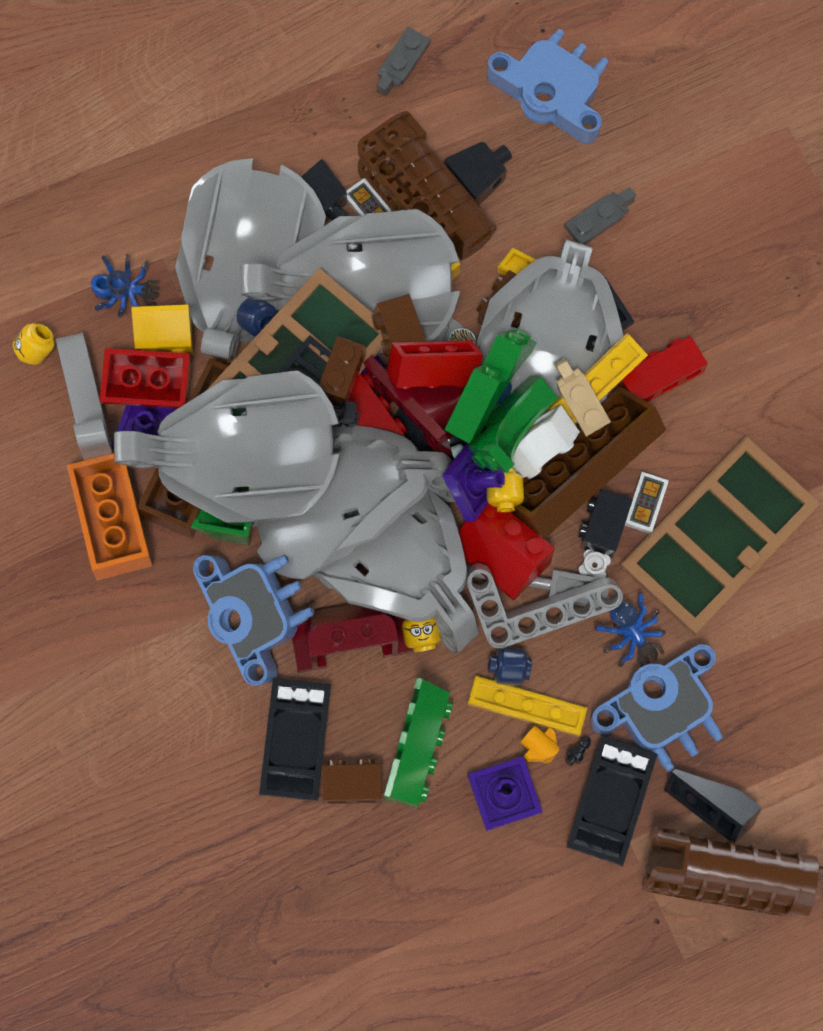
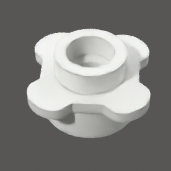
(594, 557)

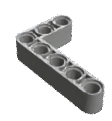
(84, 397)
(537, 610)

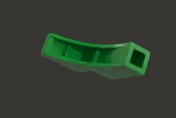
(489, 383)
(510, 423)

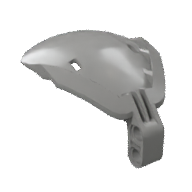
(239, 221)
(399, 257)
(560, 308)
(275, 449)
(374, 474)
(411, 572)

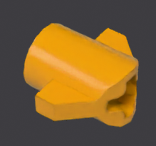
(540, 746)

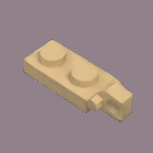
(580, 398)

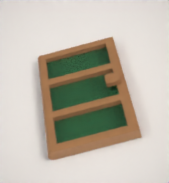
(317, 310)
(719, 535)

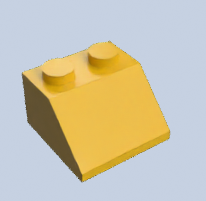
(163, 328)

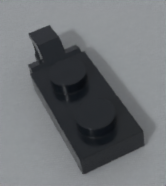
(346, 414)

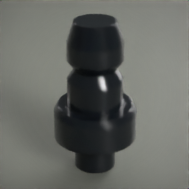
(575, 753)

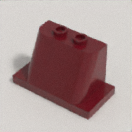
(424, 406)
(346, 630)

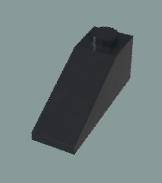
(716, 804)

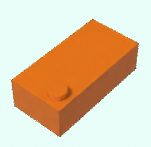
(109, 517)

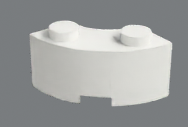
(551, 435)

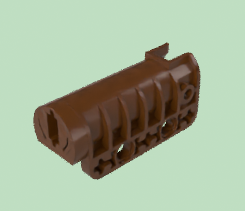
(422, 182)
(735, 875)

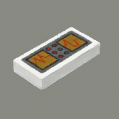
(365, 200)
(646, 502)

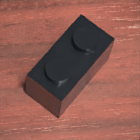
(606, 522)

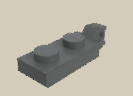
(402, 60)
(600, 216)

